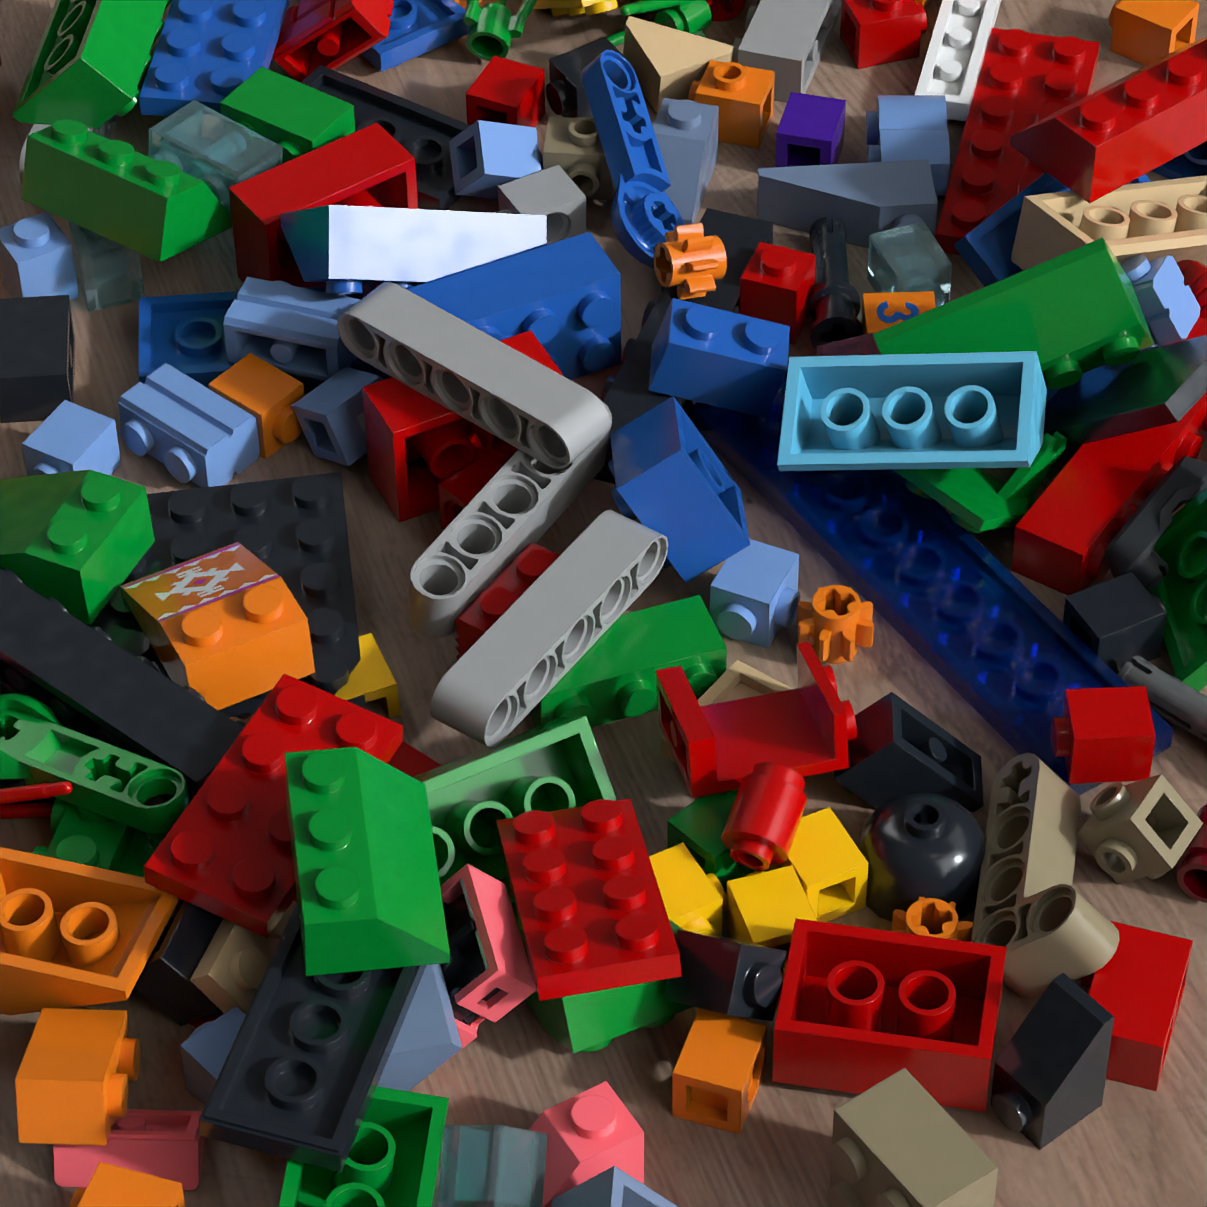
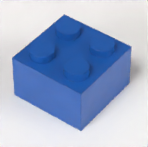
(678, 489)

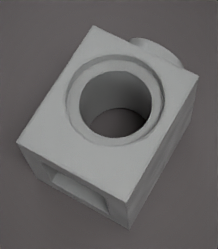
(548, 194)

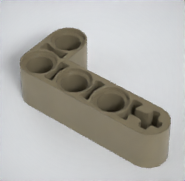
(1028, 881)

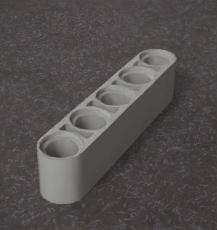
(474, 375)
(491, 532)
(549, 628)

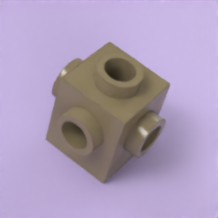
(579, 152)
(1139, 829)

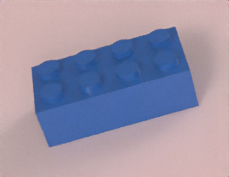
(557, 291)

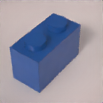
(719, 358)

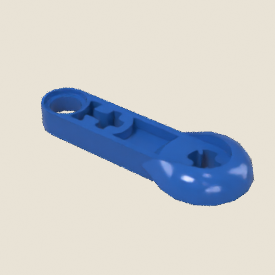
(640, 204)

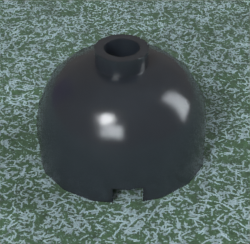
(921, 849)

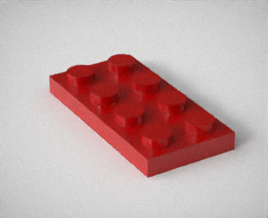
(234, 835)
(587, 899)

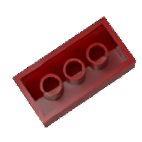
(1124, 126)

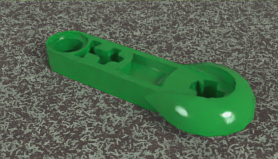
(102, 775)

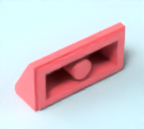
(144, 1141)

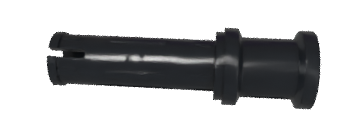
(833, 300)

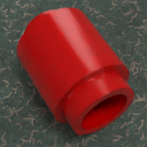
(765, 816)

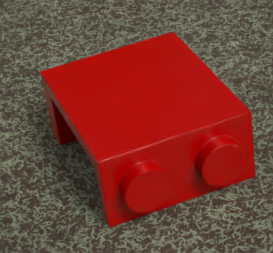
(725, 740)

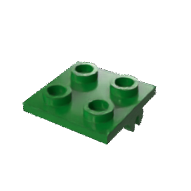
(978, 497)

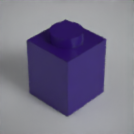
(810, 131)

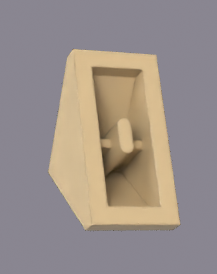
(669, 59)

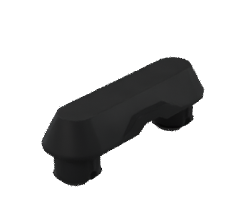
(1134, 544)

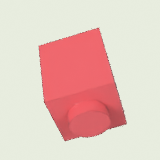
(588, 1138)

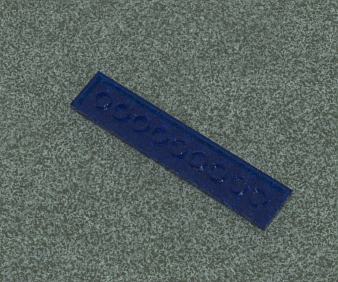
(927, 583)

